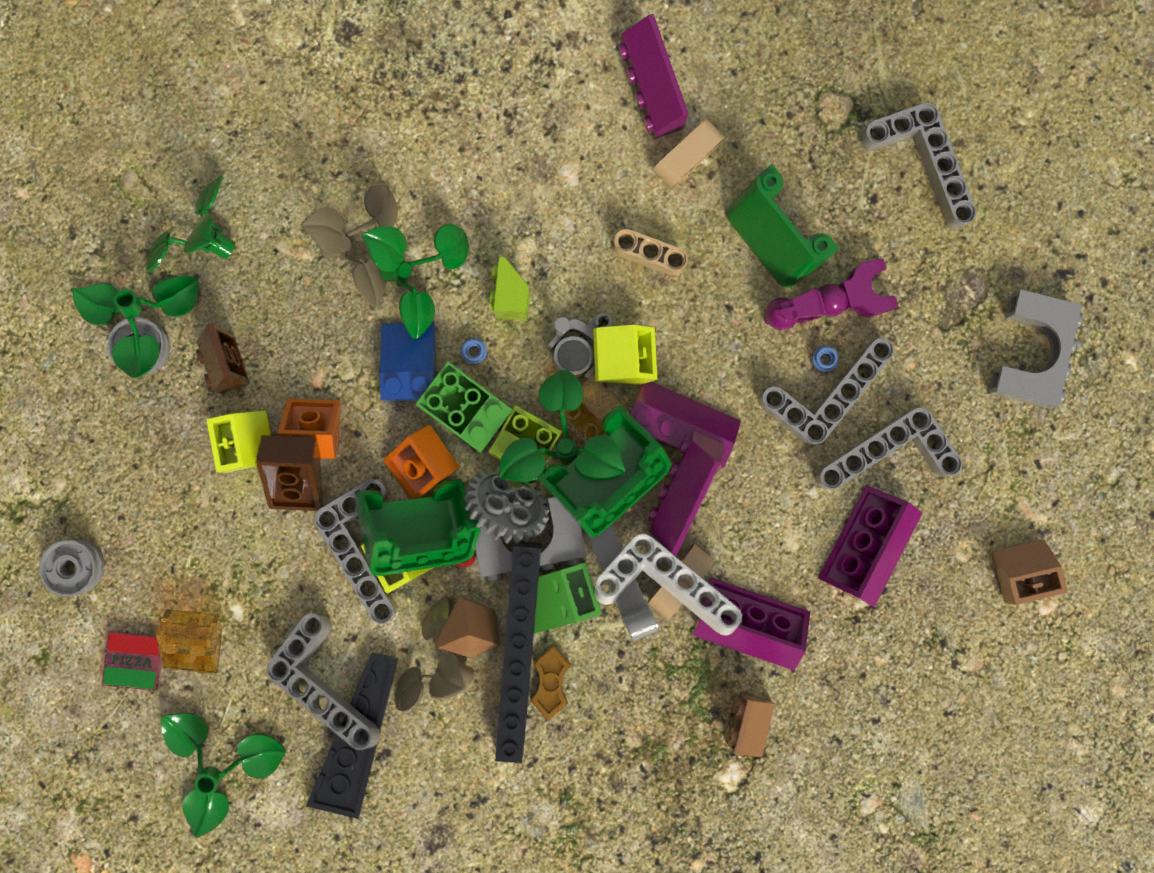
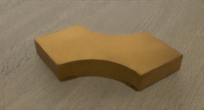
(551, 669)

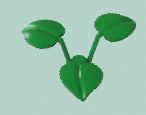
(202, 235)
(386, 249)
(135, 354)
(598, 459)
(203, 806)

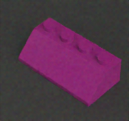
(653, 78)
(674, 417)
(685, 491)
(870, 545)
(766, 629)

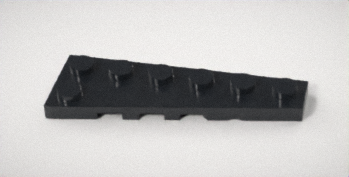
(347, 770)

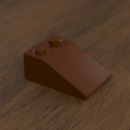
(222, 359)
(290, 472)

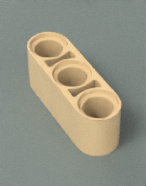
(689, 153)
(663, 250)
(662, 600)

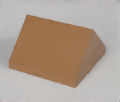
(469, 629)

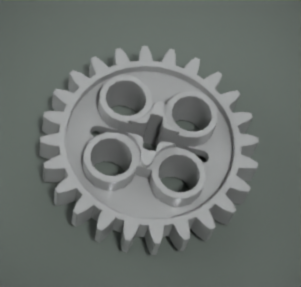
(506, 506)

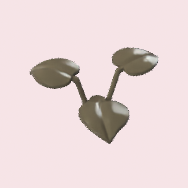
(326, 230)
(449, 676)

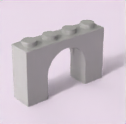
(1059, 323)
(566, 545)

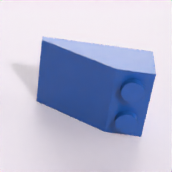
(406, 363)

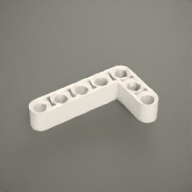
(668, 580)

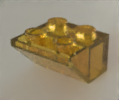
(588, 418)
(190, 641)

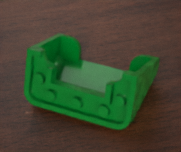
(773, 235)
(601, 501)
(417, 531)

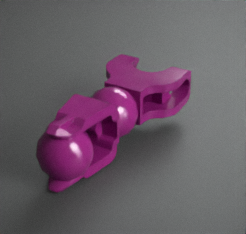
(833, 299)

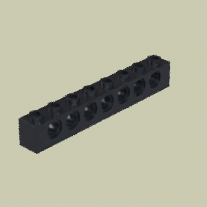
(518, 651)

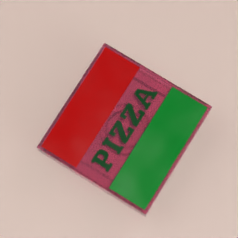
(132, 661)

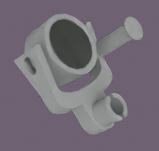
(574, 352)

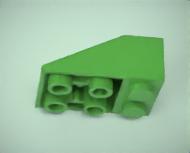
(464, 407)
(565, 598)

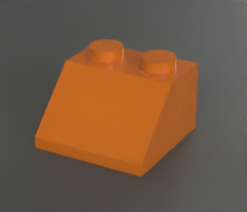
(315, 420)
(421, 462)

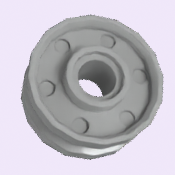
(144, 327)
(55, 567)

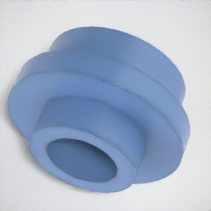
(470, 343)
(832, 355)

